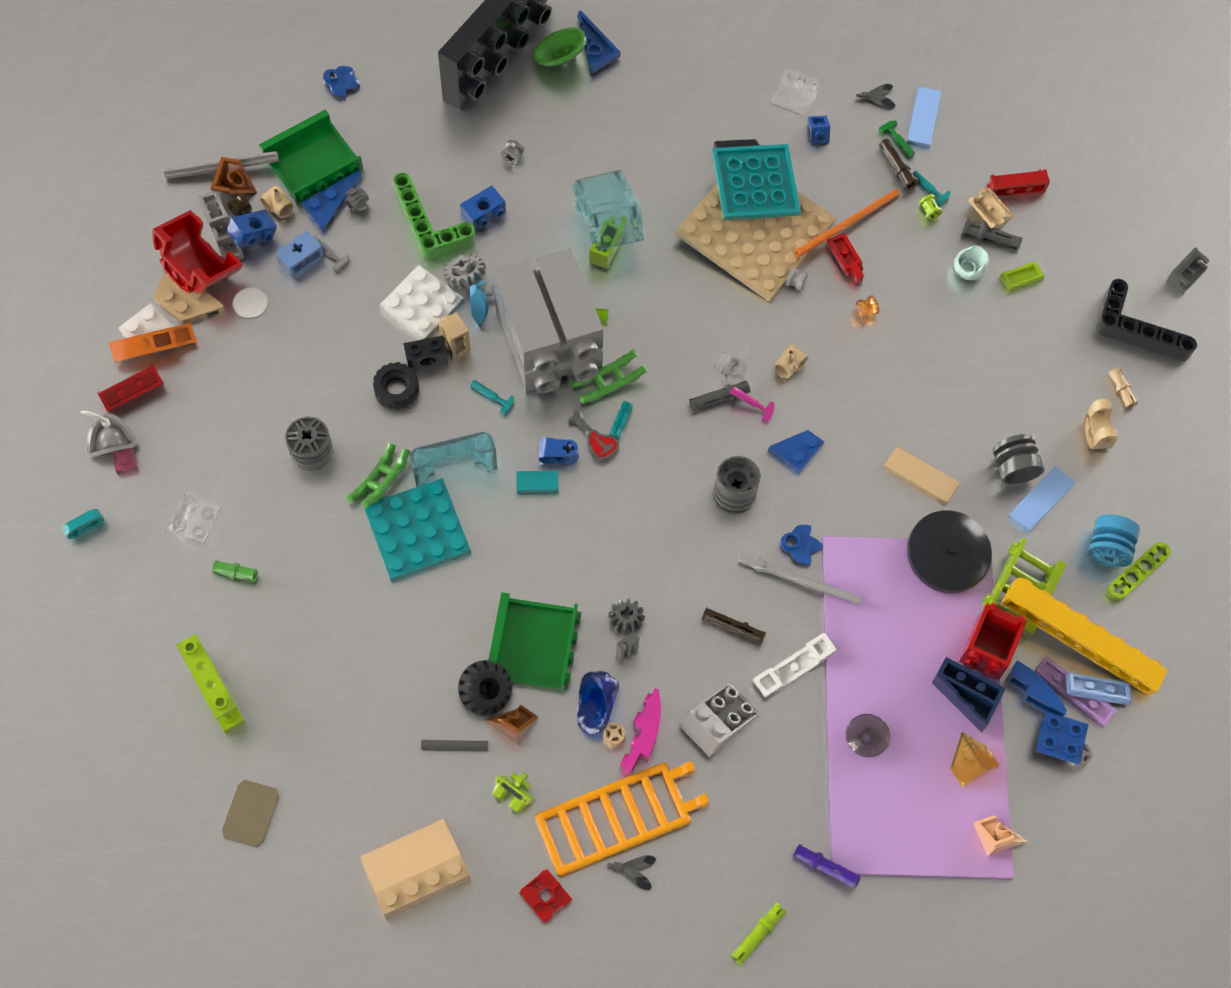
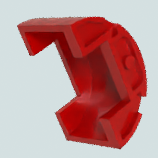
(188, 257)

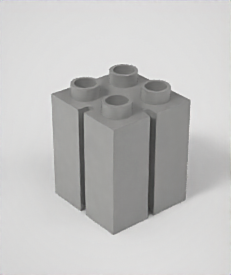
(549, 321)

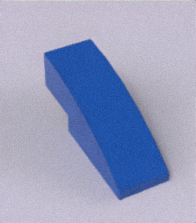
(1035, 689)

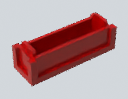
(1019, 183)
(130, 388)

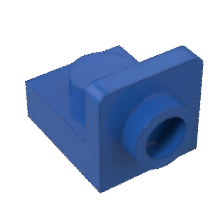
(819, 129)

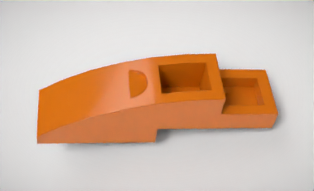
(152, 342)

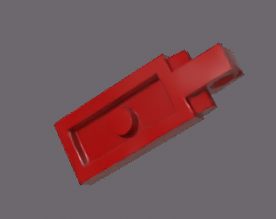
(846, 257)

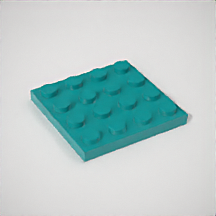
(755, 182)
(417, 529)

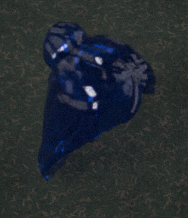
(596, 701)

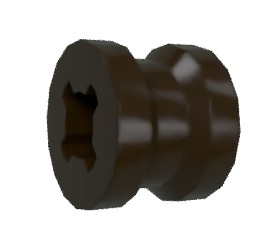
(239, 206)

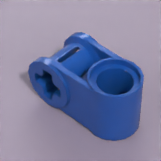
(556, 451)

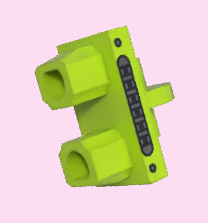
(505, 785)

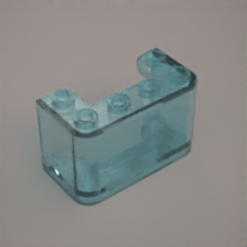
(609, 209)

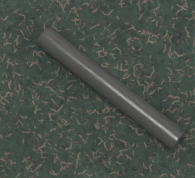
(454, 744)

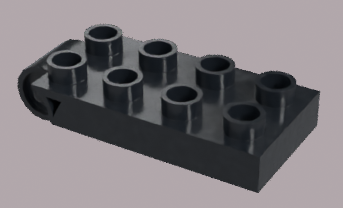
(484, 46)

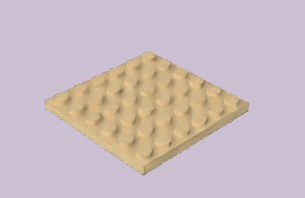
(756, 249)

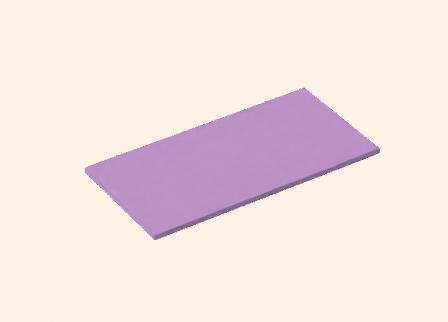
(904, 806)

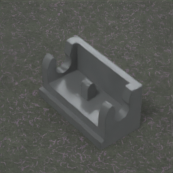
(1188, 271)

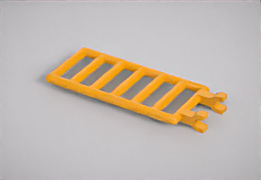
(623, 843)

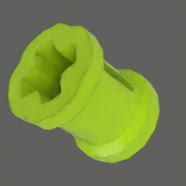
(930, 207)

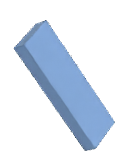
(1098, 688)

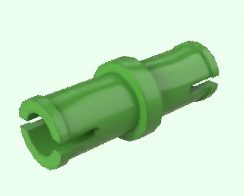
(234, 571)

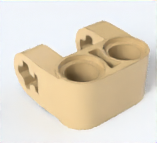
(1098, 425)

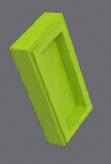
(1022, 276)

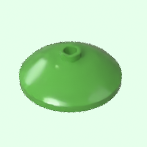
(560, 47)

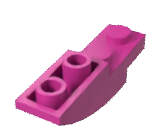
(647, 727)

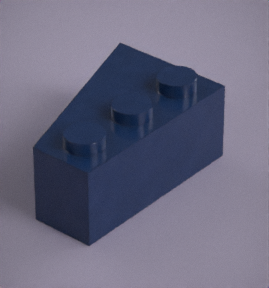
(969, 692)

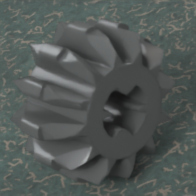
(619, 611)

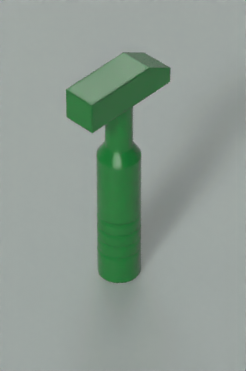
(897, 137)

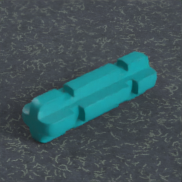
(621, 419)

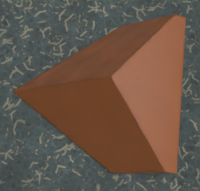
(232, 178)
(514, 723)

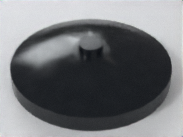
(949, 551)

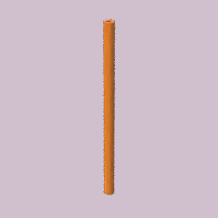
(846, 223)

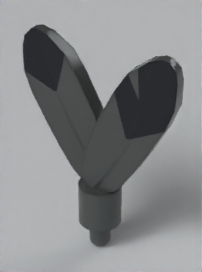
(877, 96)
(631, 868)

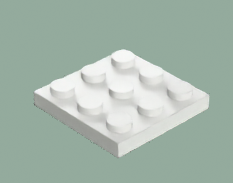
(421, 302)

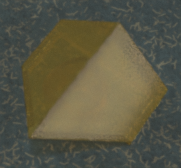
(971, 760)

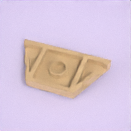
(182, 304)

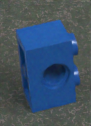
(487, 199)
(252, 228)

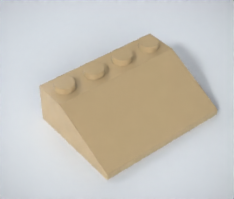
(415, 868)

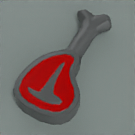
(600, 446)

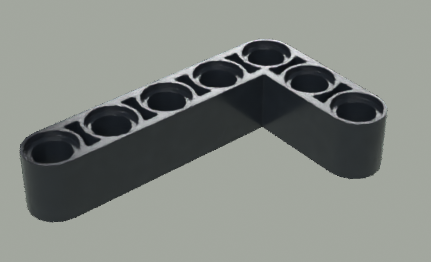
(1139, 328)

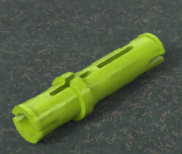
(758, 933)

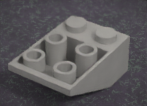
(718, 719)

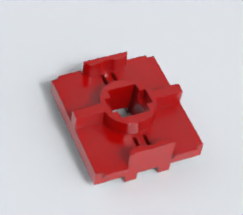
(537, 904)

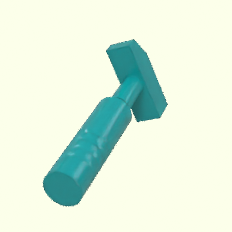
(932, 189)
(507, 405)

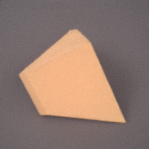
(996, 836)

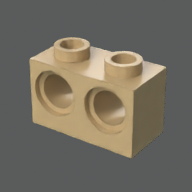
(455, 335)

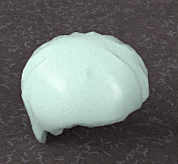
(971, 263)

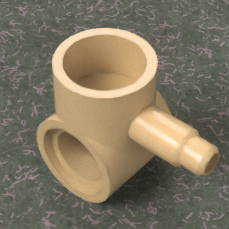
(277, 202)
(791, 361)

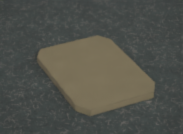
(250, 813)

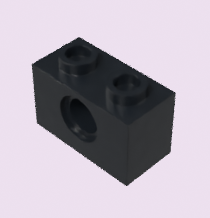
(426, 353)

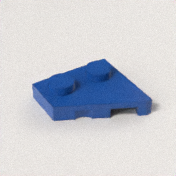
(797, 450)

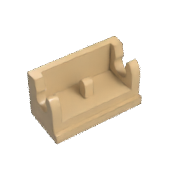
(991, 208)

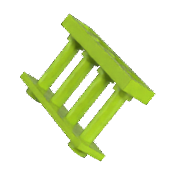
(1052, 572)
(210, 683)

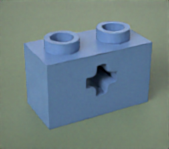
(299, 254)

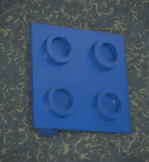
(1062, 737)

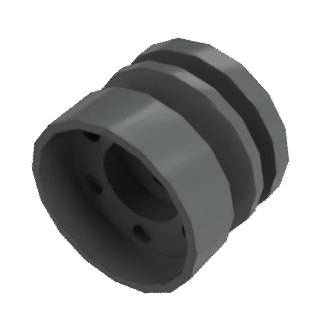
(309, 443)
(1018, 459)
(737, 483)

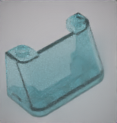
(478, 445)

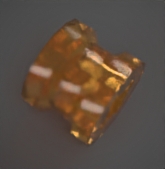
(867, 307)

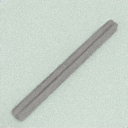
(209, 167)

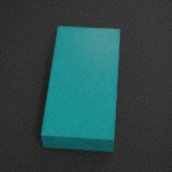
(537, 481)

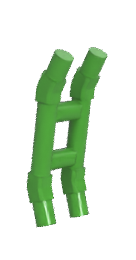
(621, 380)
(382, 466)

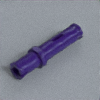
(825, 865)

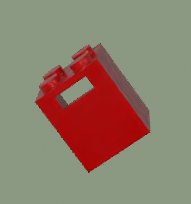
(993, 641)

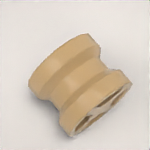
(614, 730)

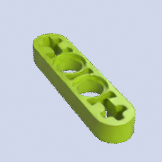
(1138, 571)

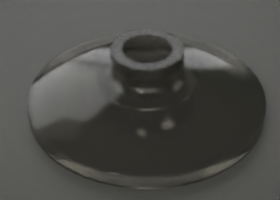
(868, 725)

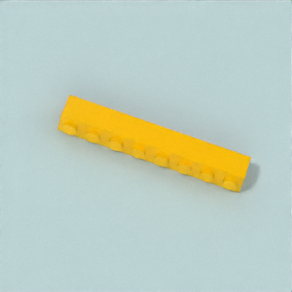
(1084, 636)

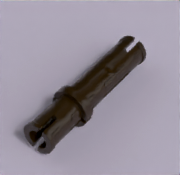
(734, 626)

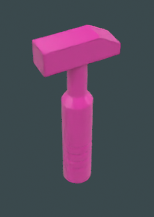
(754, 402)

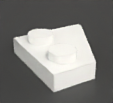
(145, 321)

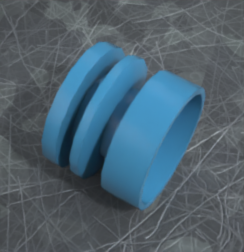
(1114, 540)

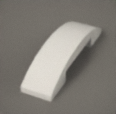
(795, 666)

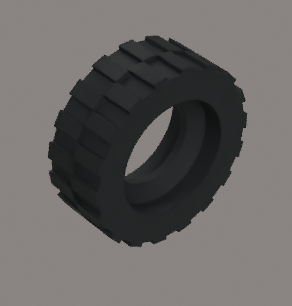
(396, 400)

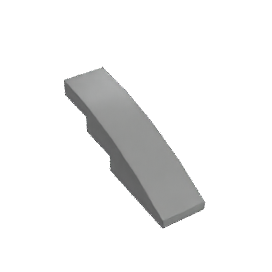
(219, 224)

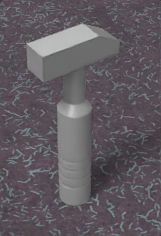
(341, 263)

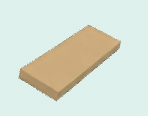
(921, 475)

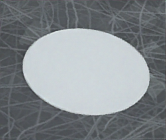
(250, 302)

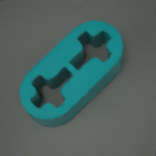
(83, 523)

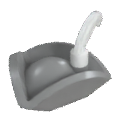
(108, 435)

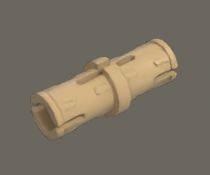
(1123, 388)

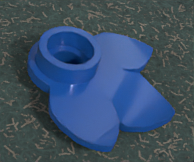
(342, 80)
(803, 546)

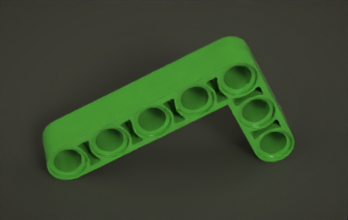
(421, 223)

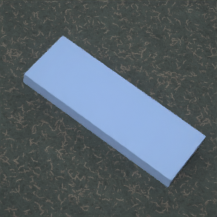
(924, 117)
(1041, 499)

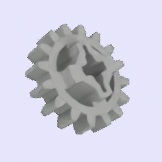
(464, 270)

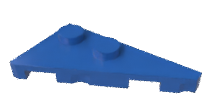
(598, 47)
(327, 202)

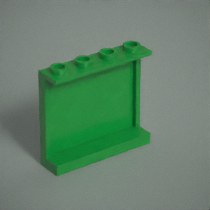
(311, 157)
(535, 642)

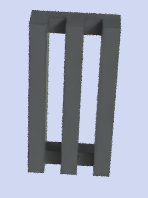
(630, 643)

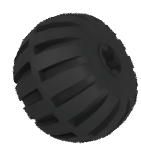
(498, 688)

